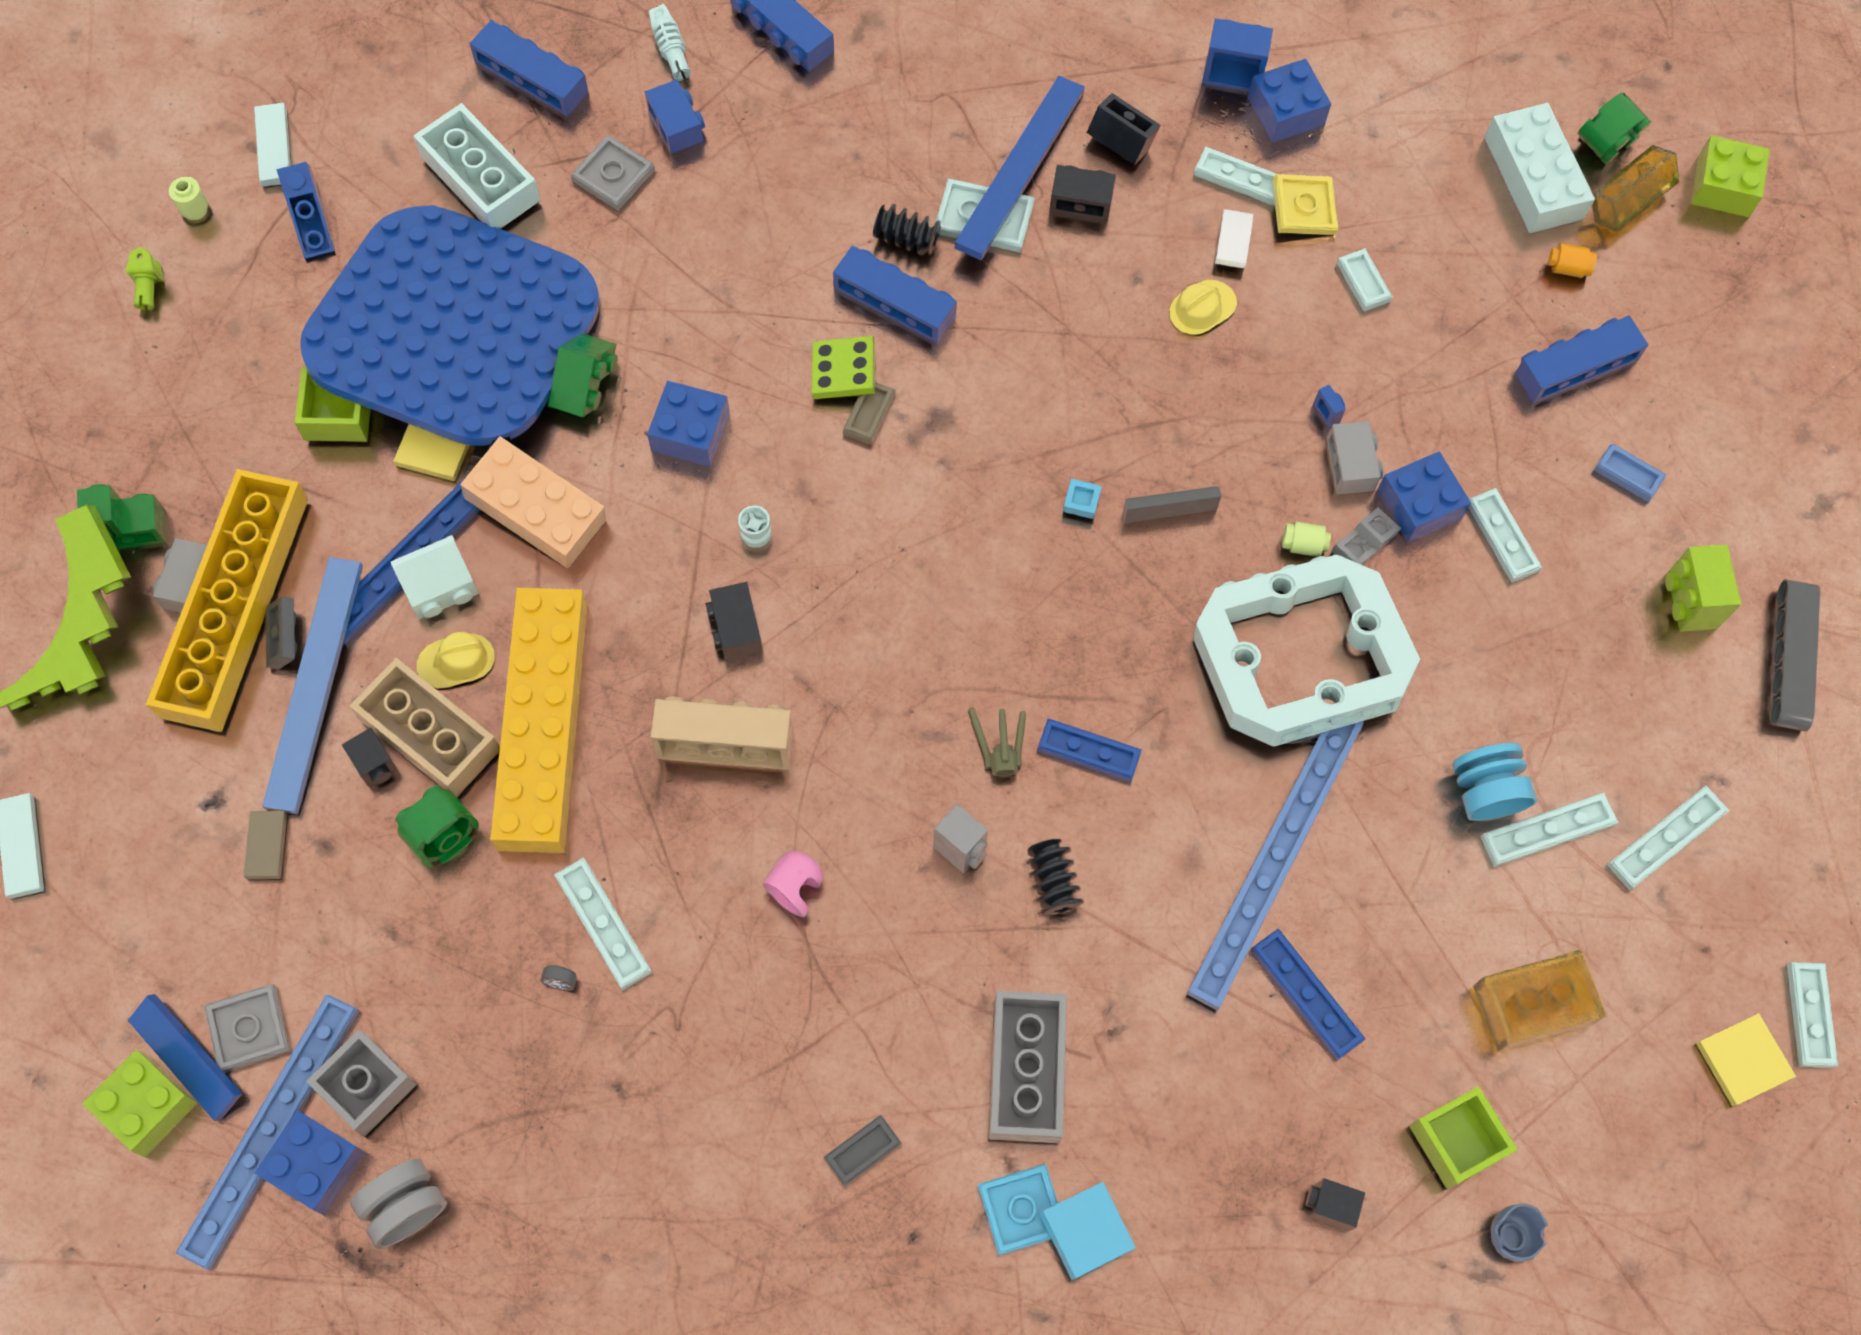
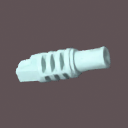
(669, 41)

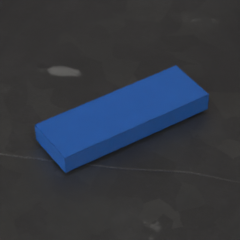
(1089, 750)

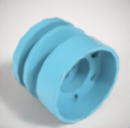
(1494, 782)

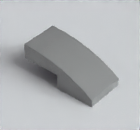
(1367, 537)

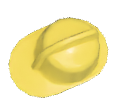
(1202, 307)
(456, 660)

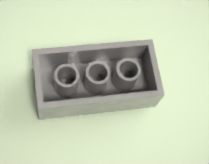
(1028, 1067)

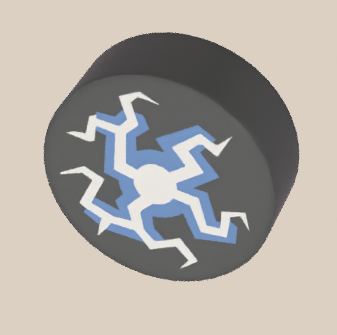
(558, 978)

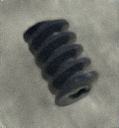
(906, 230)
(1053, 877)

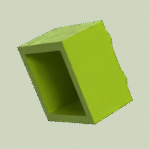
(1730, 176)
(328, 416)
(1703, 588)
(140, 1103)
(1463, 1137)

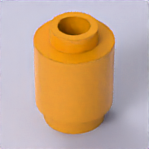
(1572, 260)

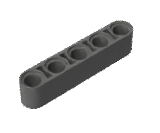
(1795, 655)

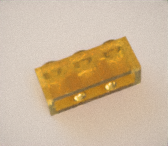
(1635, 188)

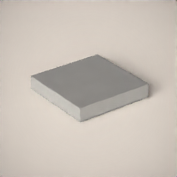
(612, 172)
(247, 1028)

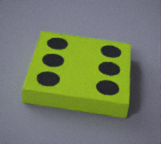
(843, 367)

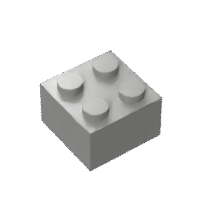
(361, 1083)

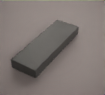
(1171, 504)

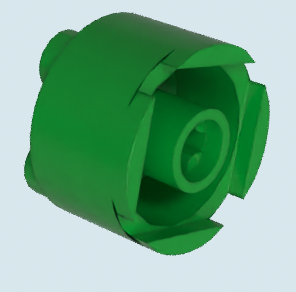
(1614, 127)
(436, 826)

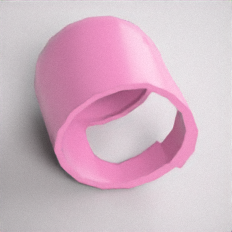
(787, 877)

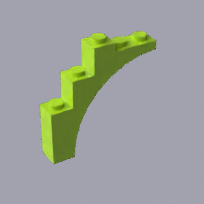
(92, 568)

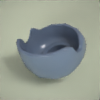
(1518, 1232)

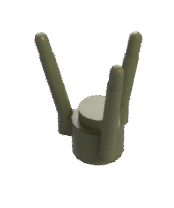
(1003, 759)

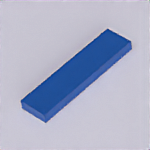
(1307, 994)
(184, 1057)

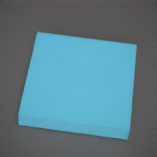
(1014, 1208)
(1087, 1230)

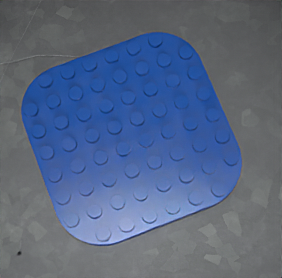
(449, 324)

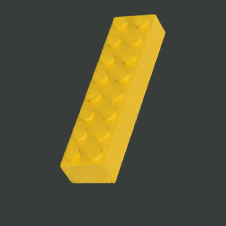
(228, 601)
(539, 721)

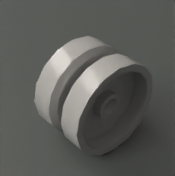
(398, 1203)

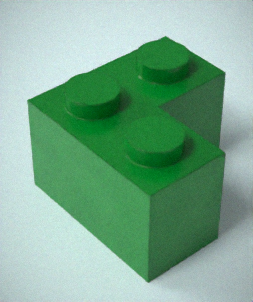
(578, 372)
(128, 520)

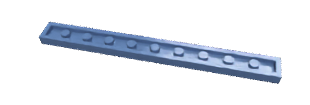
(1272, 865)

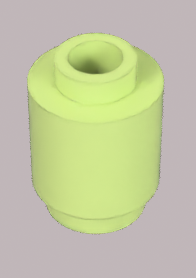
(188, 198)
(1306, 538)

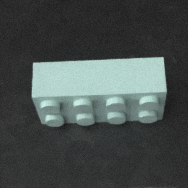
(477, 167)
(1539, 168)

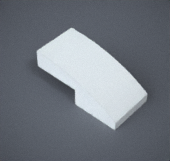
(1234, 238)

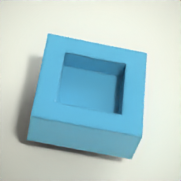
(1082, 498)

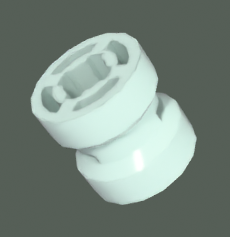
(753, 519)

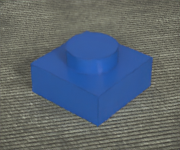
(1329, 405)

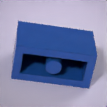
(674, 116)

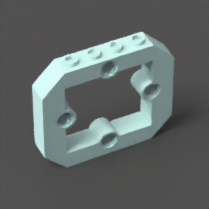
(1322, 576)

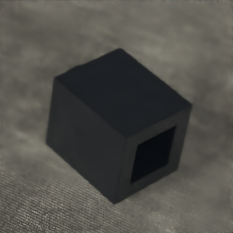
(370, 757)
(1335, 1204)

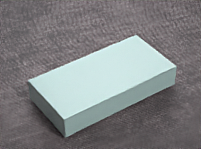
(1364, 280)

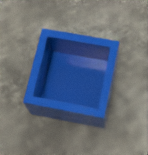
(1236, 54)
(1289, 100)
(688, 423)
(1423, 496)
(310, 1163)

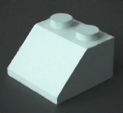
(435, 578)

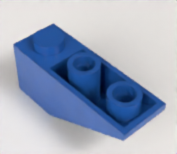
(306, 209)

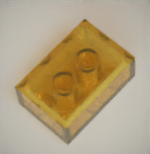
(1539, 1000)

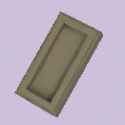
(869, 414)
(265, 845)

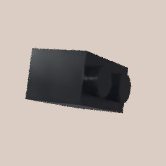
(1123, 128)
(1082, 192)
(735, 621)

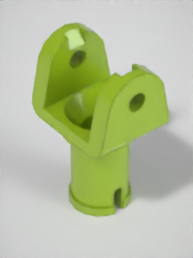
(145, 274)

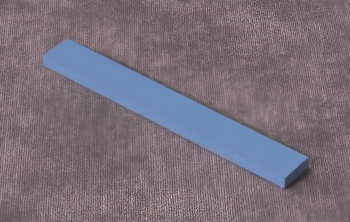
(313, 686)
(289, 1093)

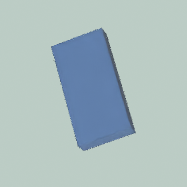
(1630, 472)

